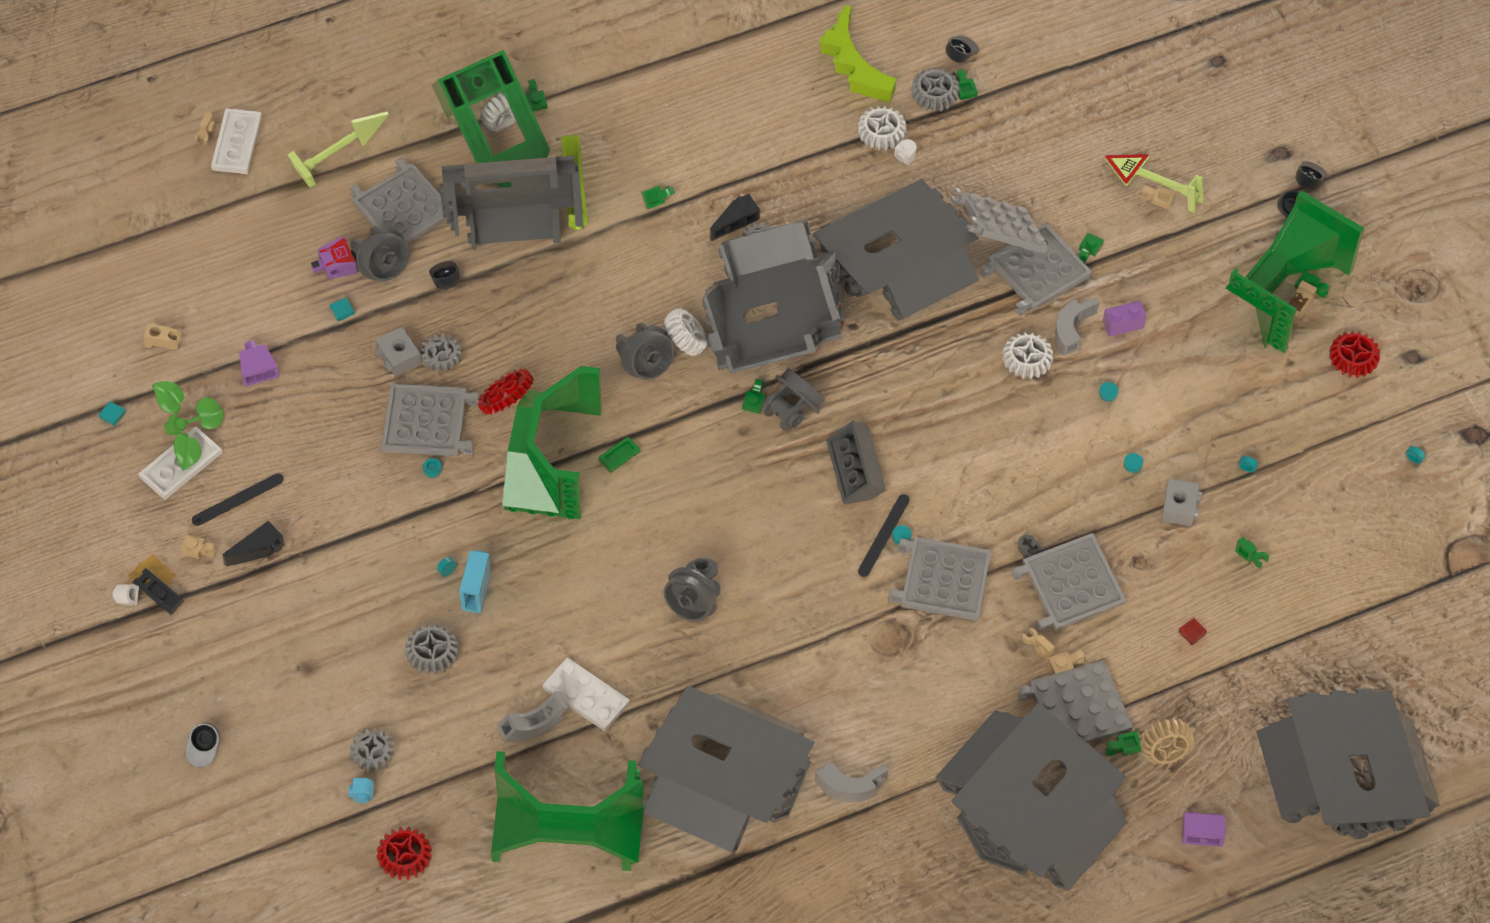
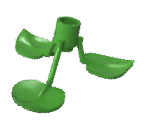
(210, 414)

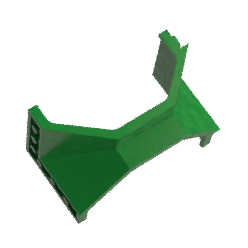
(1308, 241)
(530, 480)
(610, 825)

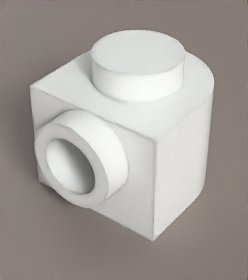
(905, 151)
(122, 592)

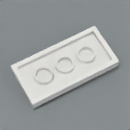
(236, 141)
(165, 473)
(587, 694)

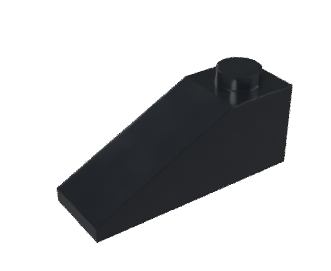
(737, 215)
(257, 545)

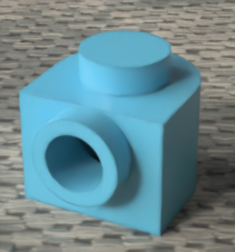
(361, 790)

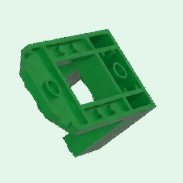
(478, 82)

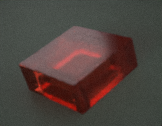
(1192, 631)

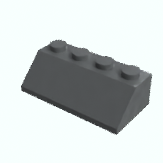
(855, 463)

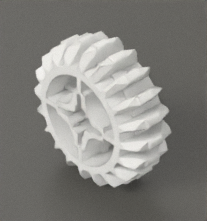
(497, 114)
(881, 128)
(686, 332)
(1038, 360)

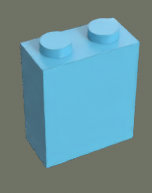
(475, 581)

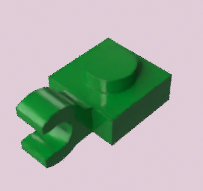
(966, 86)
(536, 98)
(655, 196)
(1090, 246)
(1314, 281)
(754, 399)
(1249, 552)
(1126, 743)

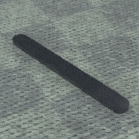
(237, 499)
(883, 535)

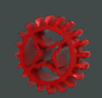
(1366, 355)
(401, 843)

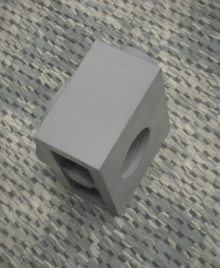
(395, 360)
(1183, 512)

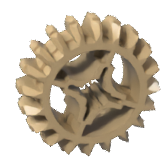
(1167, 741)

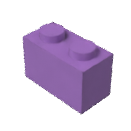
(1124, 318)
(1203, 829)

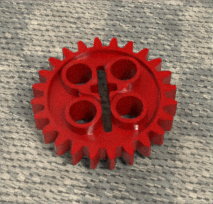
(505, 391)

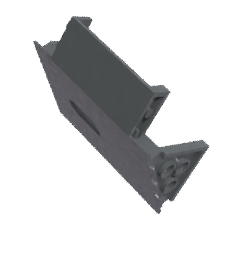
(515, 212)
(919, 268)
(767, 269)
(1313, 769)
(719, 796)
(1012, 819)

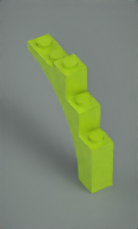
(847, 61)
(571, 147)

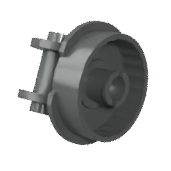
(381, 254)
(646, 352)
(777, 401)
(692, 590)

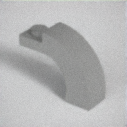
(1065, 333)
(533, 723)
(848, 788)

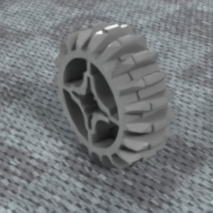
(934, 84)
(418, 651)

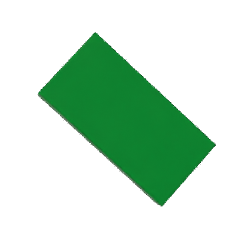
(619, 454)

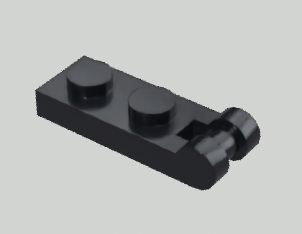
(158, 591)

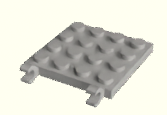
(402, 203)
(1001, 221)
(1038, 275)
(427, 420)
(943, 578)
(1072, 582)
(1082, 700)

